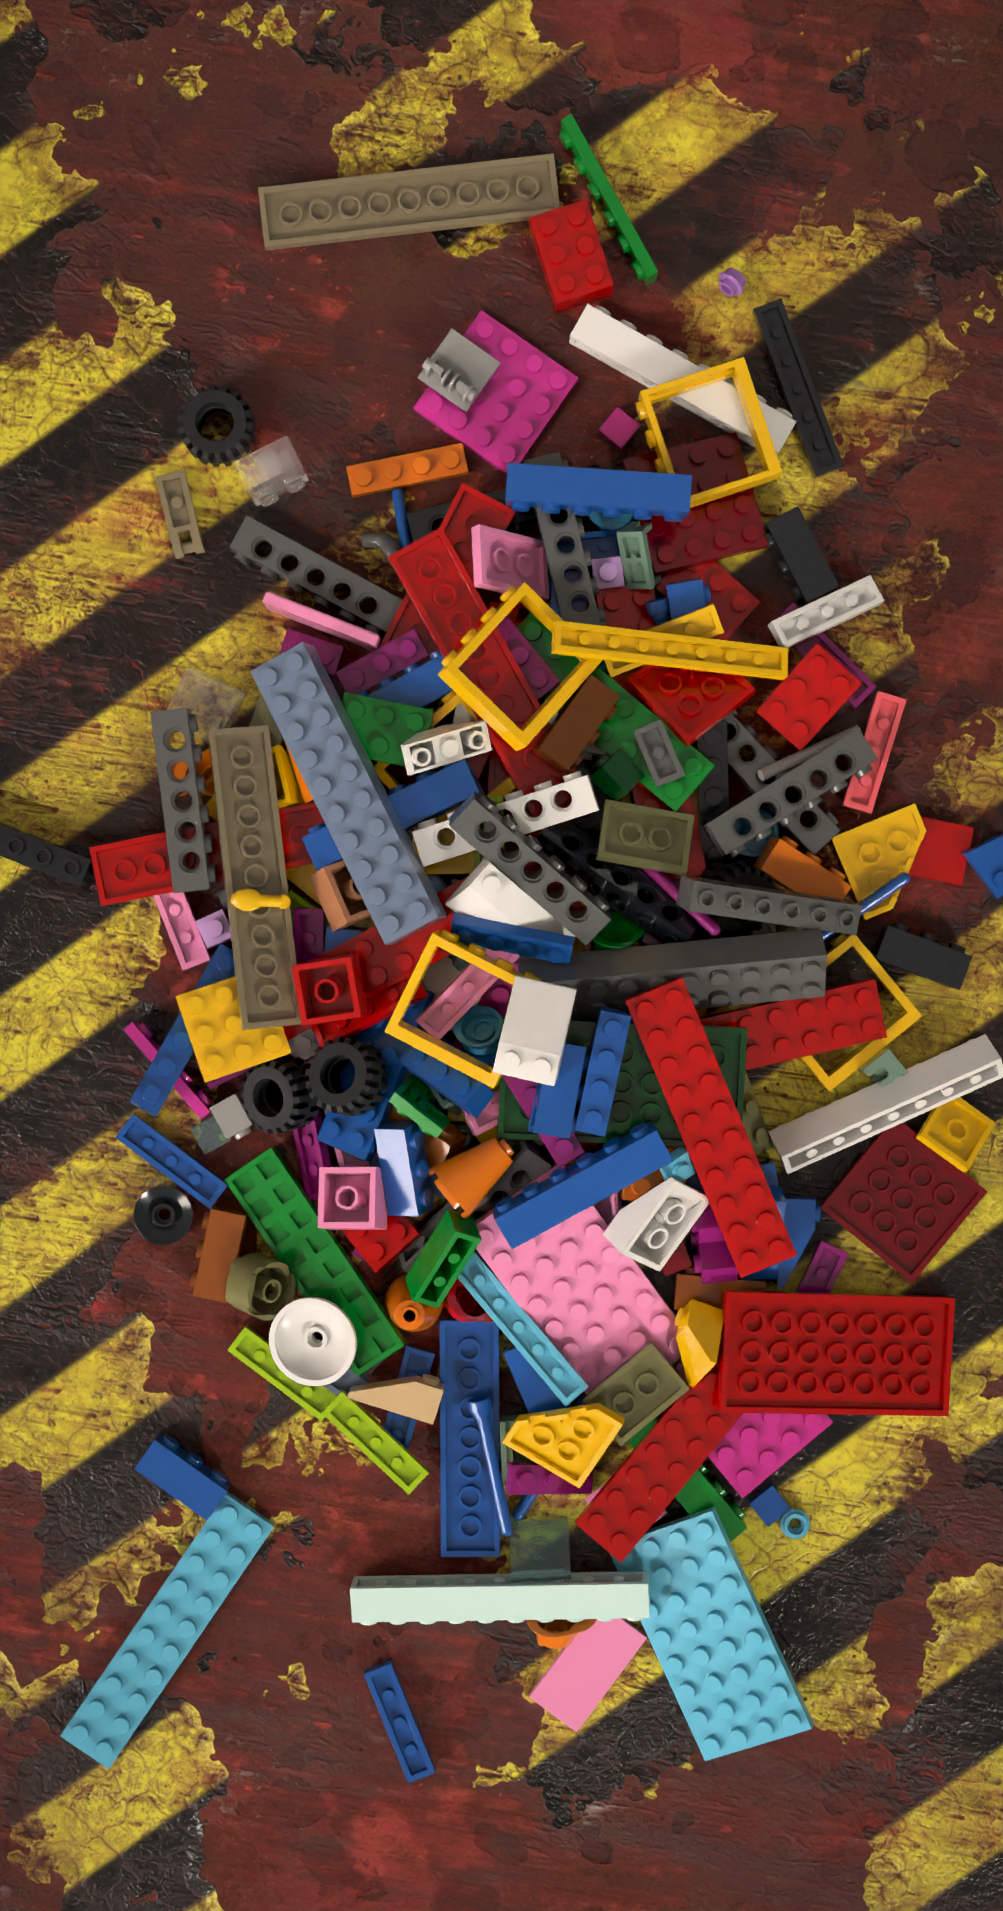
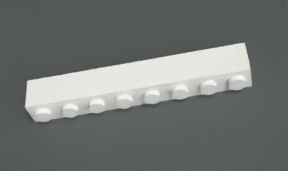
(653, 364)
(883, 1107)

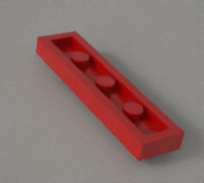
(381, 1005)

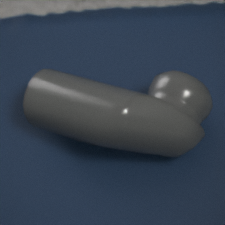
(381, 540)

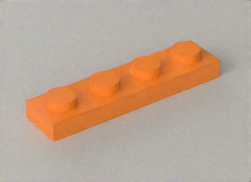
(407, 470)

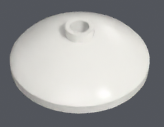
(301, 1353)

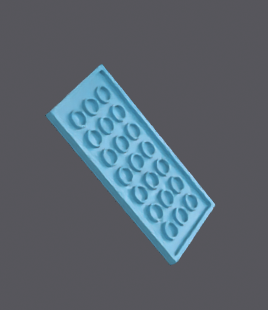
(714, 1638)

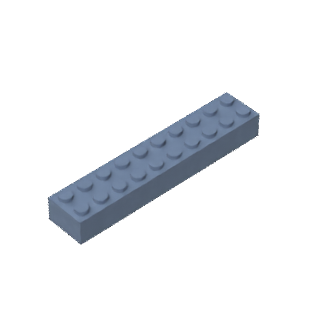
(348, 793)

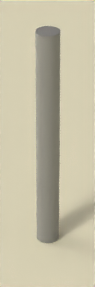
(802, 756)

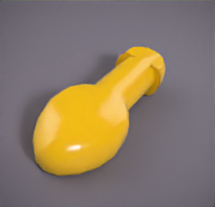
(251, 900)

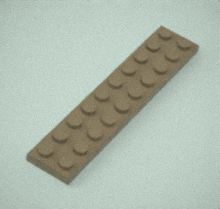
(408, 201)
(254, 860)

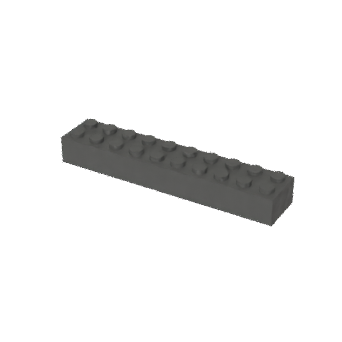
(713, 970)

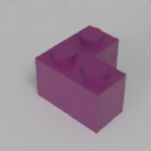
(713, 1256)

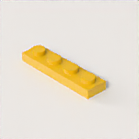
(698, 623)

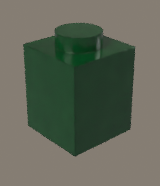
(616, 774)

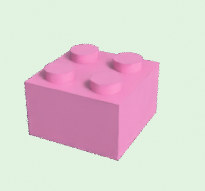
(351, 1199)

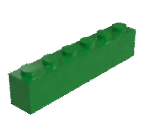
(703, 1494)

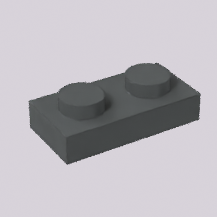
(659, 753)

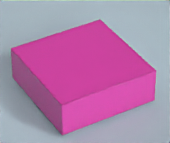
(619, 428)

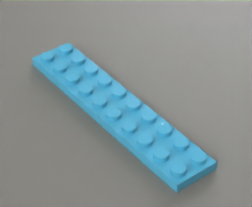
(167, 1630)

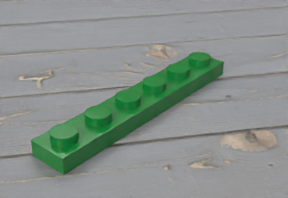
(601, 190)

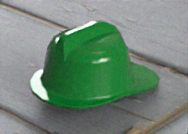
(617, 933)

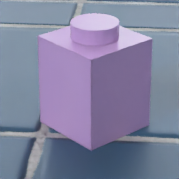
(608, 572)
(214, 928)

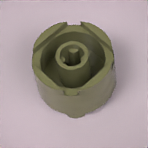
(259, 1285)

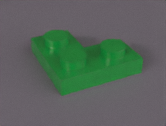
(413, 1101)

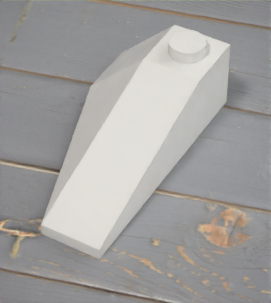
(495, 897)

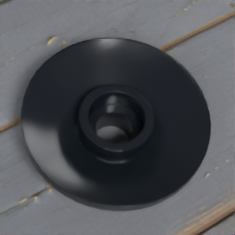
(152, 1225)

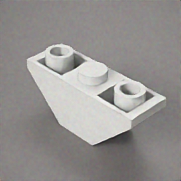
(445, 745)

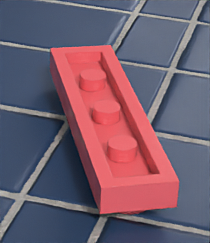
(880, 735)

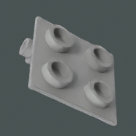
(458, 370)

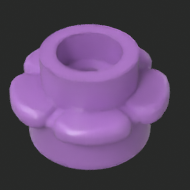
(731, 282)

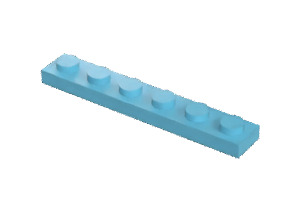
(522, 1330)

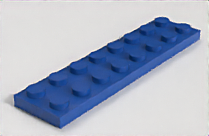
(467, 1501)

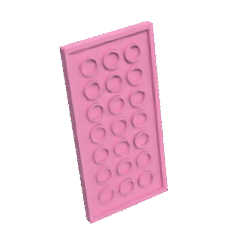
(582, 1292)

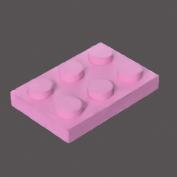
(508, 560)

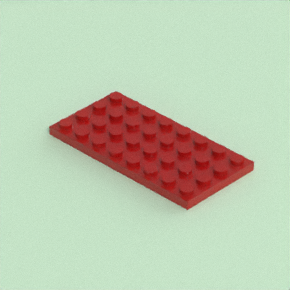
(835, 1353)

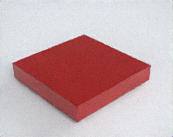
(940, 852)

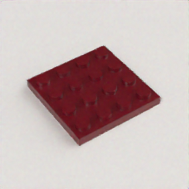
(713, 528)
(902, 1200)

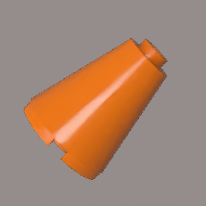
(472, 1174)
(406, 1313)

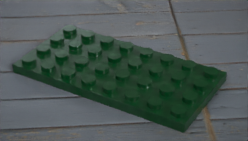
(638, 1091)

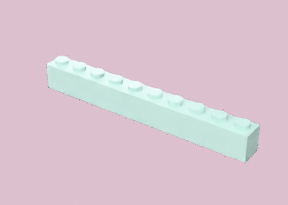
(495, 1597)

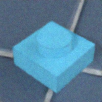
(681, 1166)

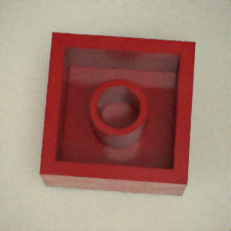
(330, 989)

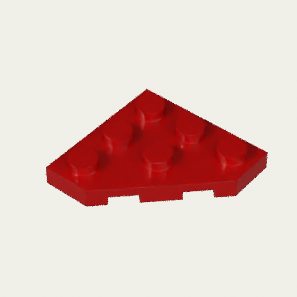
(689, 699)

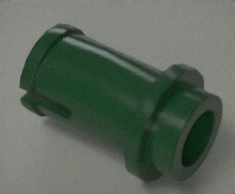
(465, 1129)

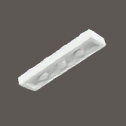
(826, 612)

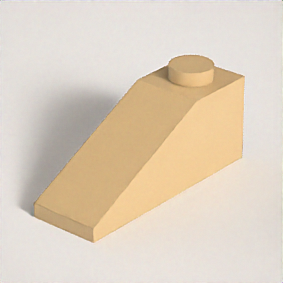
(407, 1396)

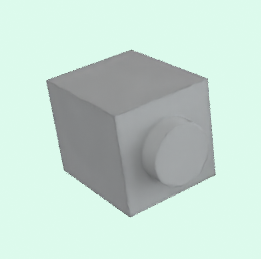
(232, 1116)

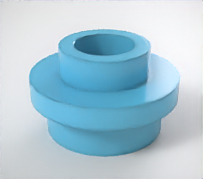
(801, 1529)

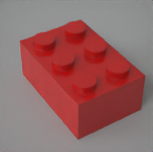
(571, 256)
(809, 696)

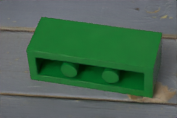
(442, 1259)

